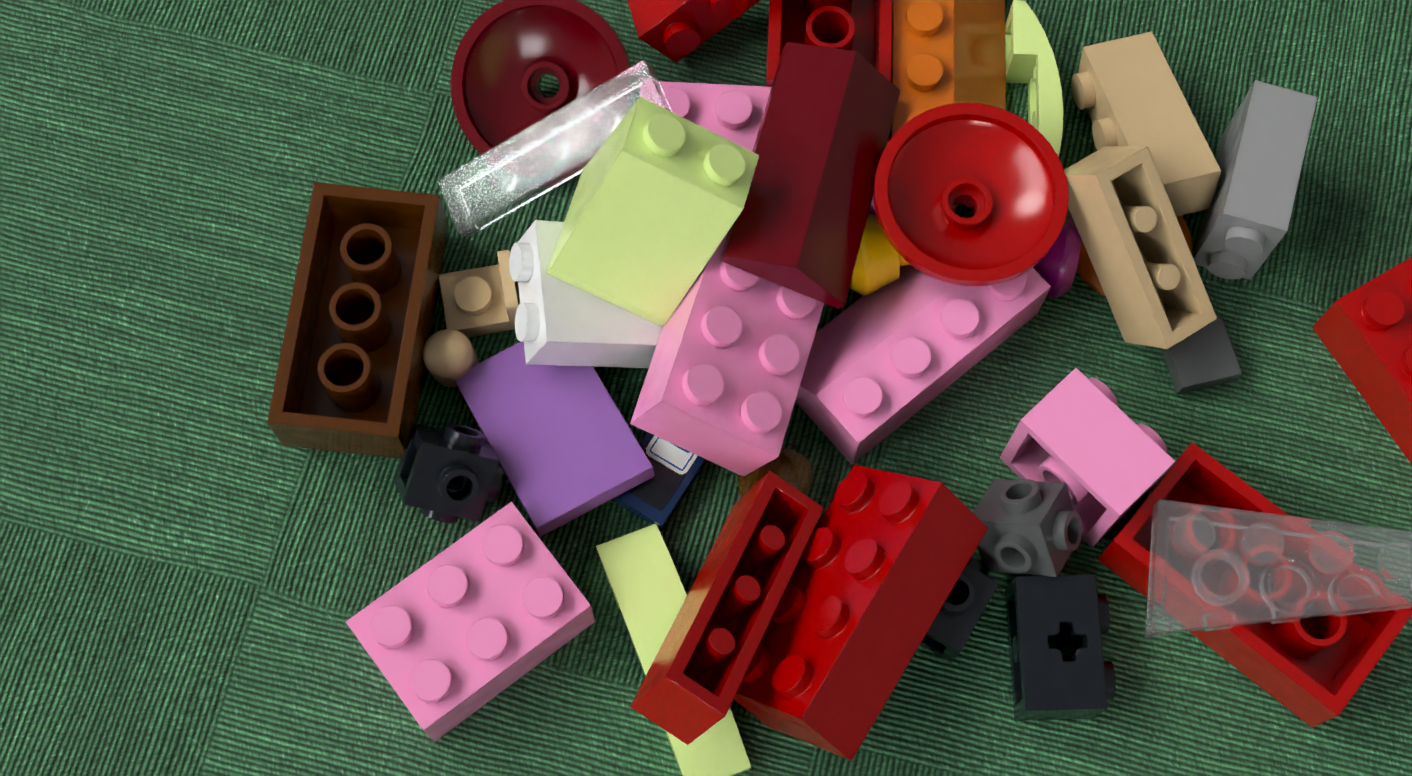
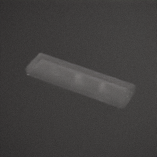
(544, 152)

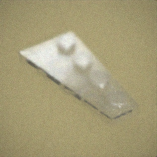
(1258, 567)

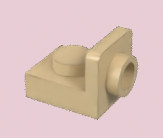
(480, 298)

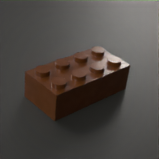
(359, 320)

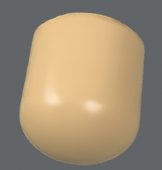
(449, 356)

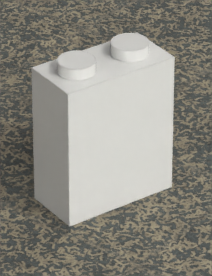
(567, 323)

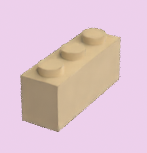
(1139, 103)
(1137, 246)

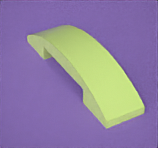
(1033, 62)
(649, 600)

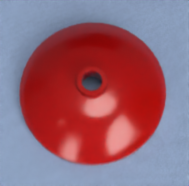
(977, 160)

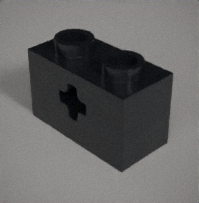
(1041, 681)

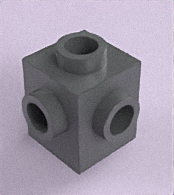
(1028, 527)

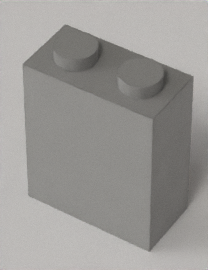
(1257, 182)

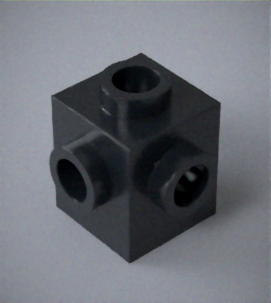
(448, 472)

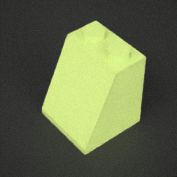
(651, 211)

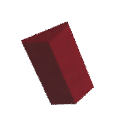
(814, 172)

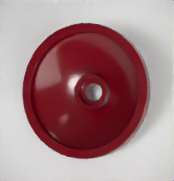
(510, 52)

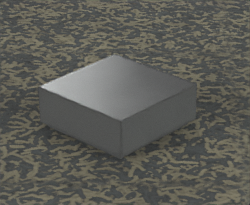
(1202, 359)

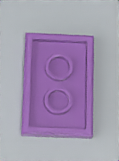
(553, 435)

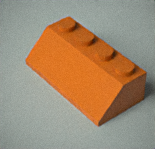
(947, 55)

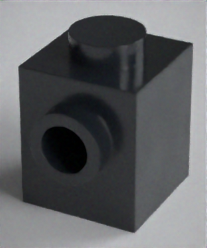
(960, 611)

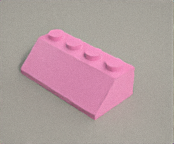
(904, 349)

